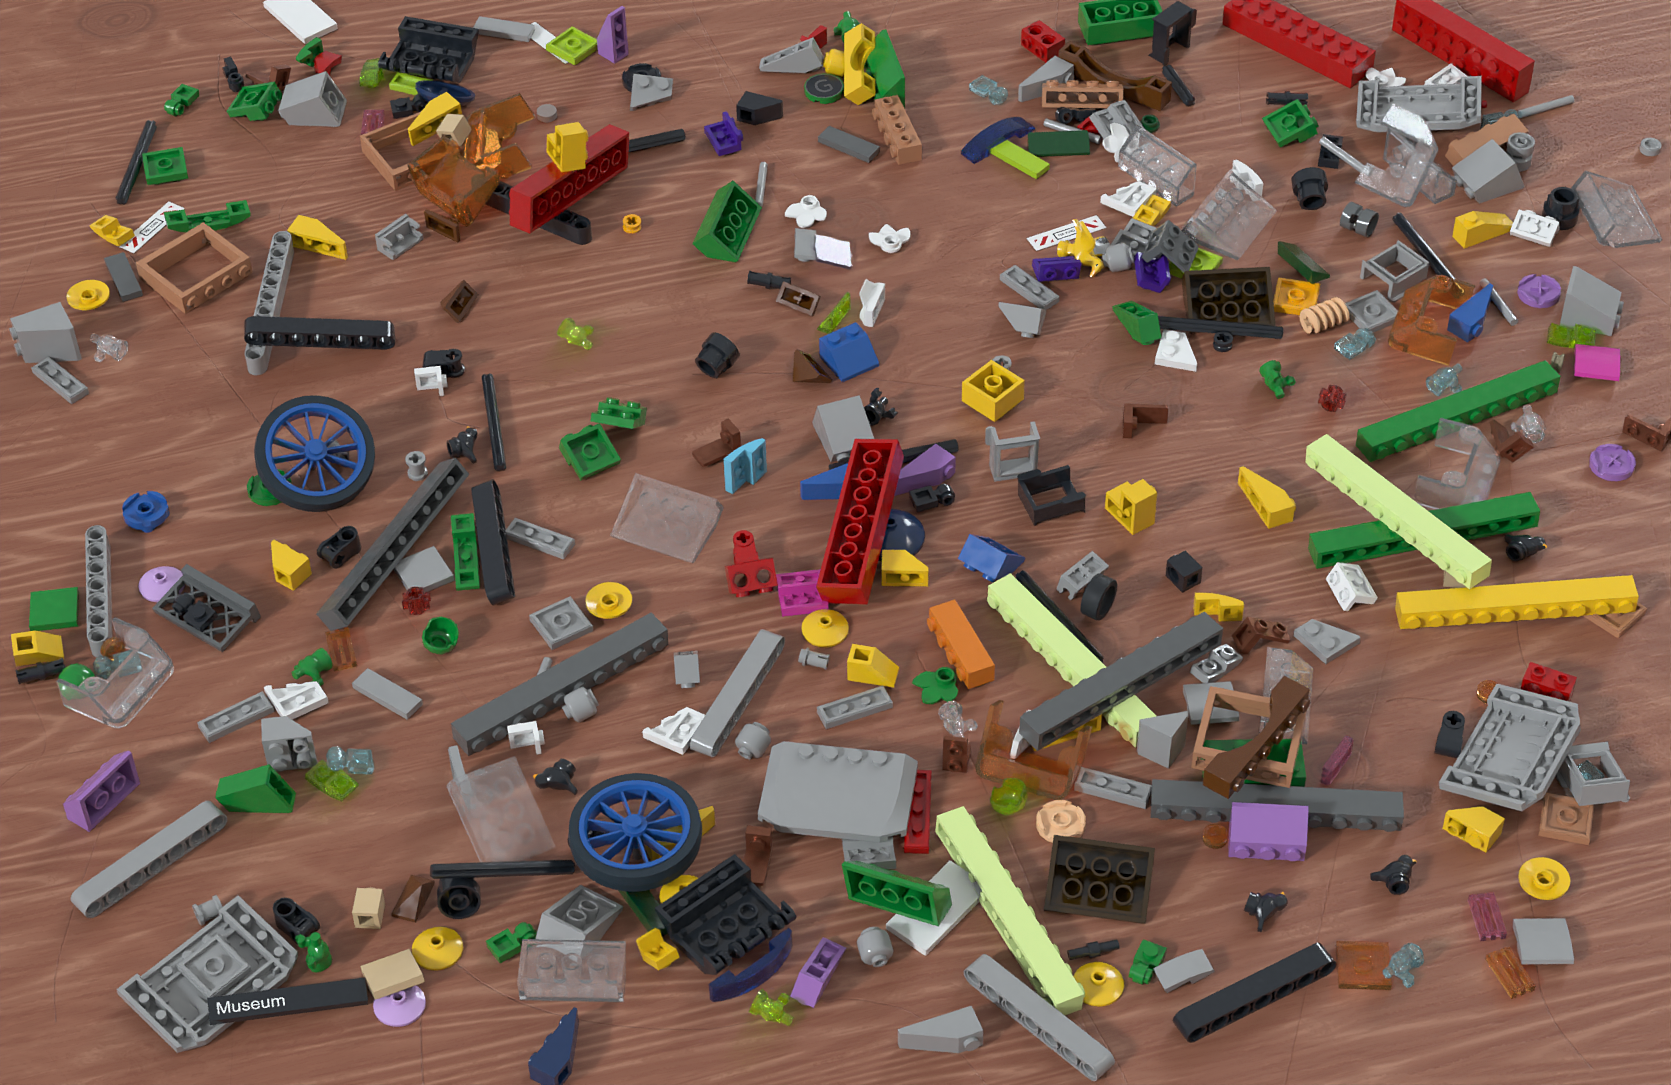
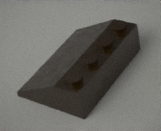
(1229, 295)
(1099, 879)

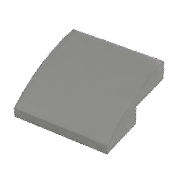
(1116, 113)
(1135, 235)
(1196, 699)
(874, 853)
(1543, 941)

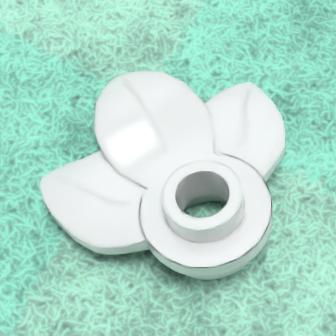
(1385, 77)
(1115, 141)
(806, 211)
(890, 239)

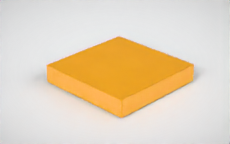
(1294, 296)

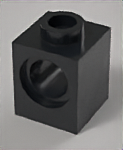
(1183, 571)

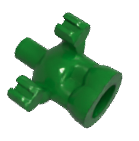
(845, 25)
(1274, 379)
(313, 665)
(318, 954)

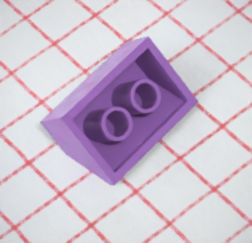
(102, 791)
(1268, 831)

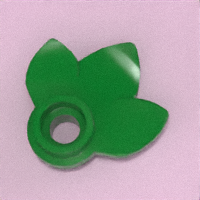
(937, 685)

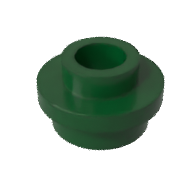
(1150, 123)

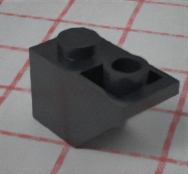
(758, 109)

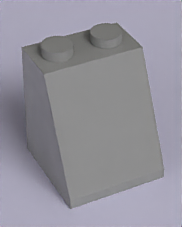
(313, 102)
(1488, 173)
(1591, 303)
(44, 335)
(839, 425)

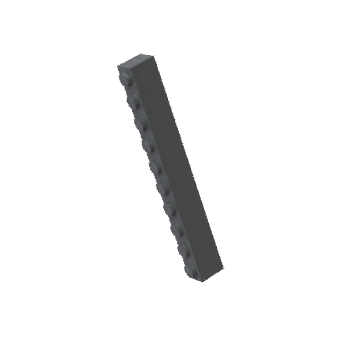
(392, 544)
(1120, 681)
(549, 688)
(1325, 805)

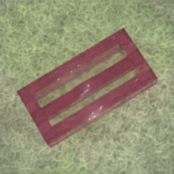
(374, 113)
(1337, 760)
(1490, 933)

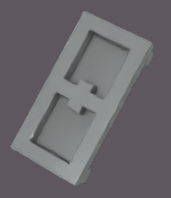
(398, 237)
(1081, 574)

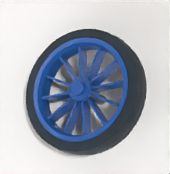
(314, 453)
(635, 832)

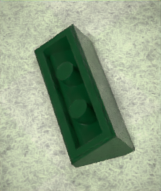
(1058, 143)
(1302, 262)
(643, 905)

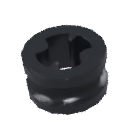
(1223, 341)

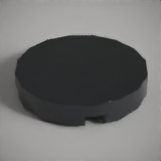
(642, 69)

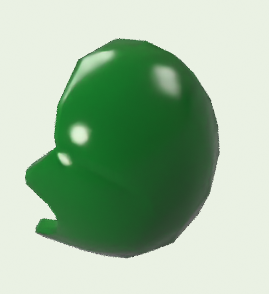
(440, 635)
(76, 673)

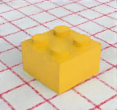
(993, 390)

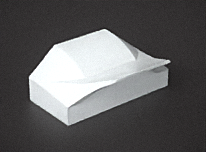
(872, 298)

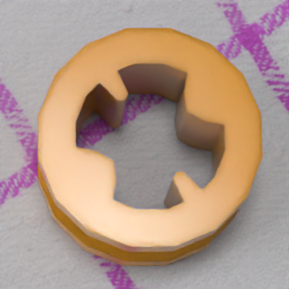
(630, 219)

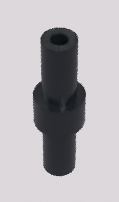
(1093, 949)

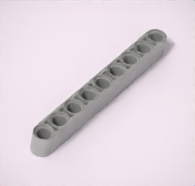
(271, 295)

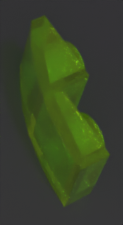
(371, 74)
(1567, 337)
(333, 783)

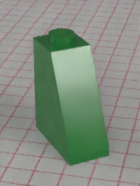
(256, 792)

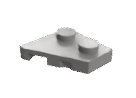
(650, 90)
(1325, 640)

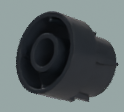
(1310, 187)
(1563, 206)
(717, 355)
(458, 897)

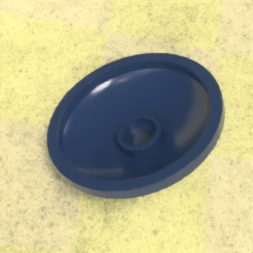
(433, 89)
(903, 533)

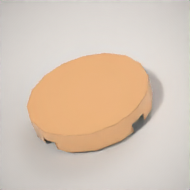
(1061, 819)

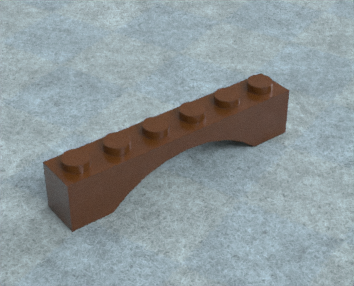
(1149, 91)
(1230, 768)

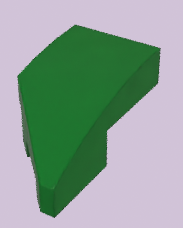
(310, 51)

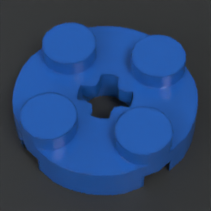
(147, 520)

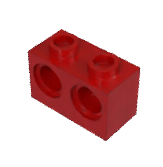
(1042, 40)
(750, 570)
(1548, 682)

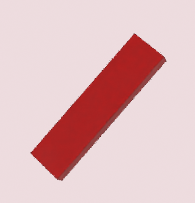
(919, 821)

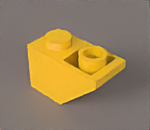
(289, 566)
(36, 647)
(871, 666)
(1475, 826)

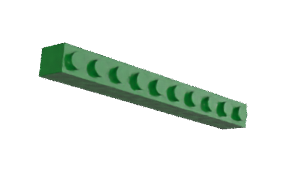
(1463, 407)
(1467, 520)

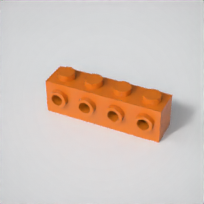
(961, 644)

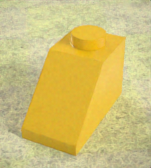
(902, 569)

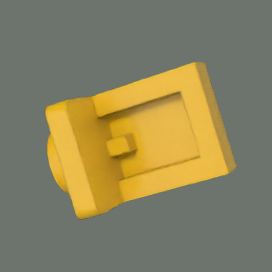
(656, 950)

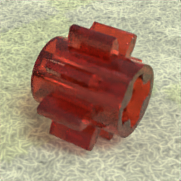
(1332, 398)
(416, 600)

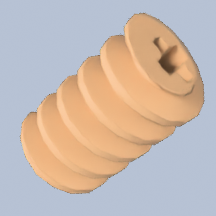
(1324, 315)

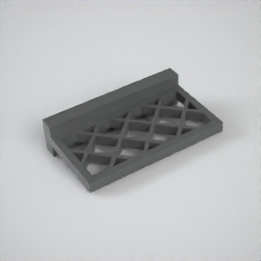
(221, 596)

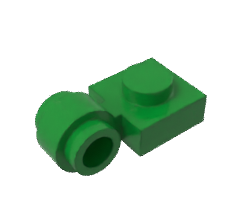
(181, 96)
(506, 944)
(1146, 958)

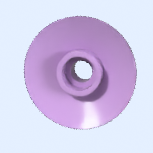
(158, 581)
(403, 1011)

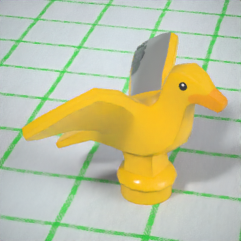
(1085, 248)

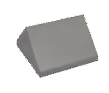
(1162, 737)

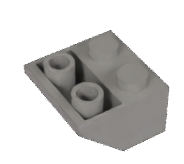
(287, 744)

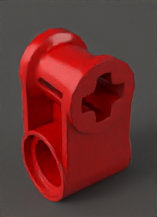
(744, 547)

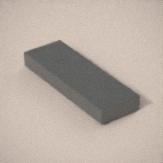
(848, 144)
(123, 277)

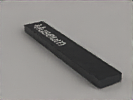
(287, 1001)

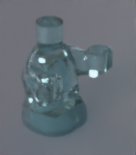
(1443, 379)
(1401, 962)

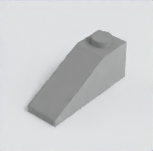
(795, 59)
(1054, 69)
(945, 1033)

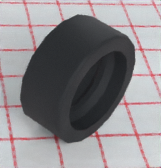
(1098, 596)

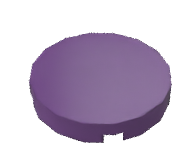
(1539, 291)
(1612, 462)

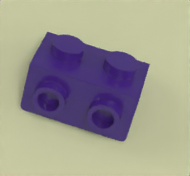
(724, 135)
(1056, 268)
(1154, 274)

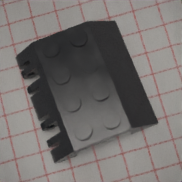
(432, 50)
(721, 916)

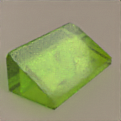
(835, 315)

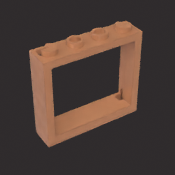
(385, 136)
(180, 248)
(1267, 770)

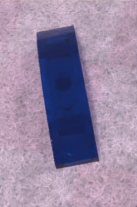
(980, 145)
(731, 986)

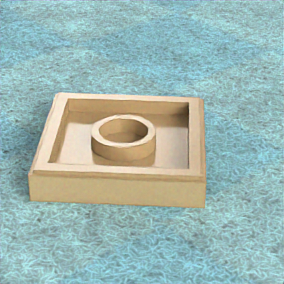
(392, 974)

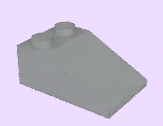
(578, 917)

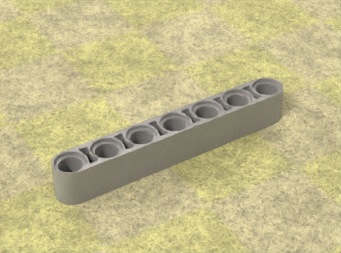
(98, 588)
(737, 693)
(148, 859)
(1039, 1017)

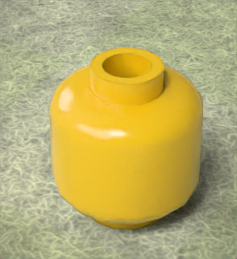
(834, 62)

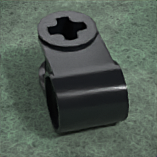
(445, 359)
(340, 546)
(1450, 735)
(296, 919)

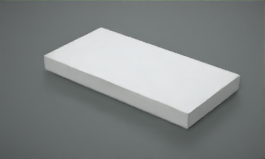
(301, 18)
(964, 898)

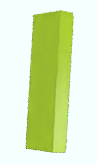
(1020, 159)

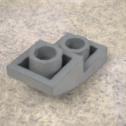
(804, 244)
(1217, 665)
(1184, 968)

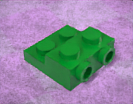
(255, 101)
(1291, 123)
(620, 414)
(589, 451)

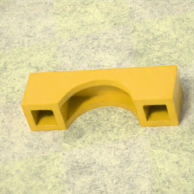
(857, 46)

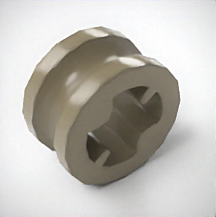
(1557, 361)

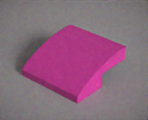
(1597, 362)
(799, 593)

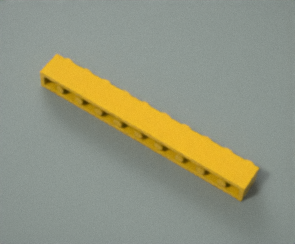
(1516, 602)

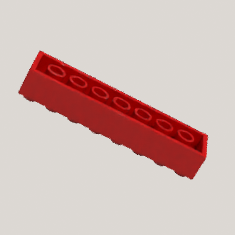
(1300, 39)
(1464, 46)
(553, 191)
(860, 521)

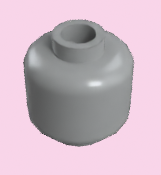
(1118, 257)
(580, 704)
(753, 740)
(875, 946)

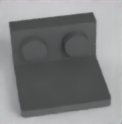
(1172, 243)

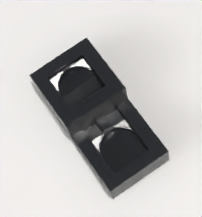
(1326, 157)

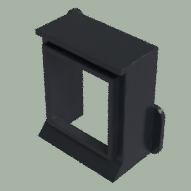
(1182, 20)
(1036, 482)

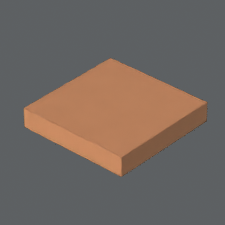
(1618, 623)
(1565, 819)

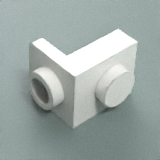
(430, 379)
(525, 734)

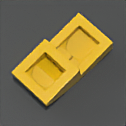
(1153, 210)
(112, 231)
(1215, 604)

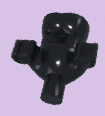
(876, 408)

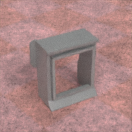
(1399, 252)
(1012, 468)
(1595, 791)

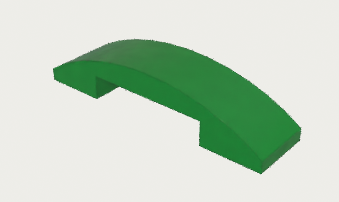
(216, 220)
(465, 552)

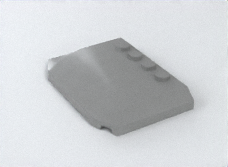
(1439, 105)
(1514, 749)
(838, 791)
(177, 1007)

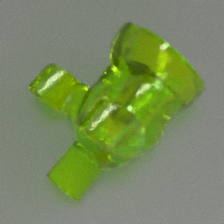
(575, 334)
(771, 1009)

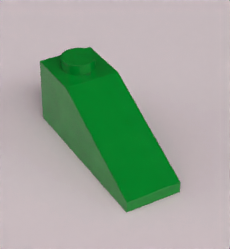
(1139, 322)

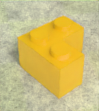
(568, 146)
(1133, 505)

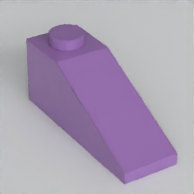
(613, 36)
(926, 470)
(817, 972)

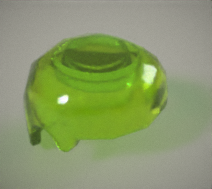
(1009, 797)

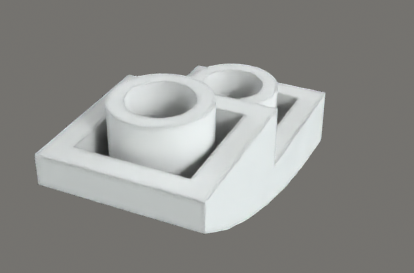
(1248, 176)

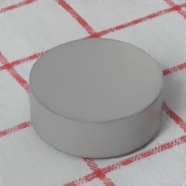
(546, 113)
(1650, 147)

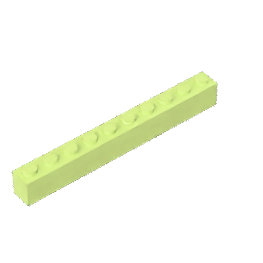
(1398, 511)
(1060, 648)
(1009, 912)

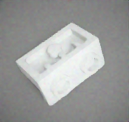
(1535, 227)
(1350, 585)

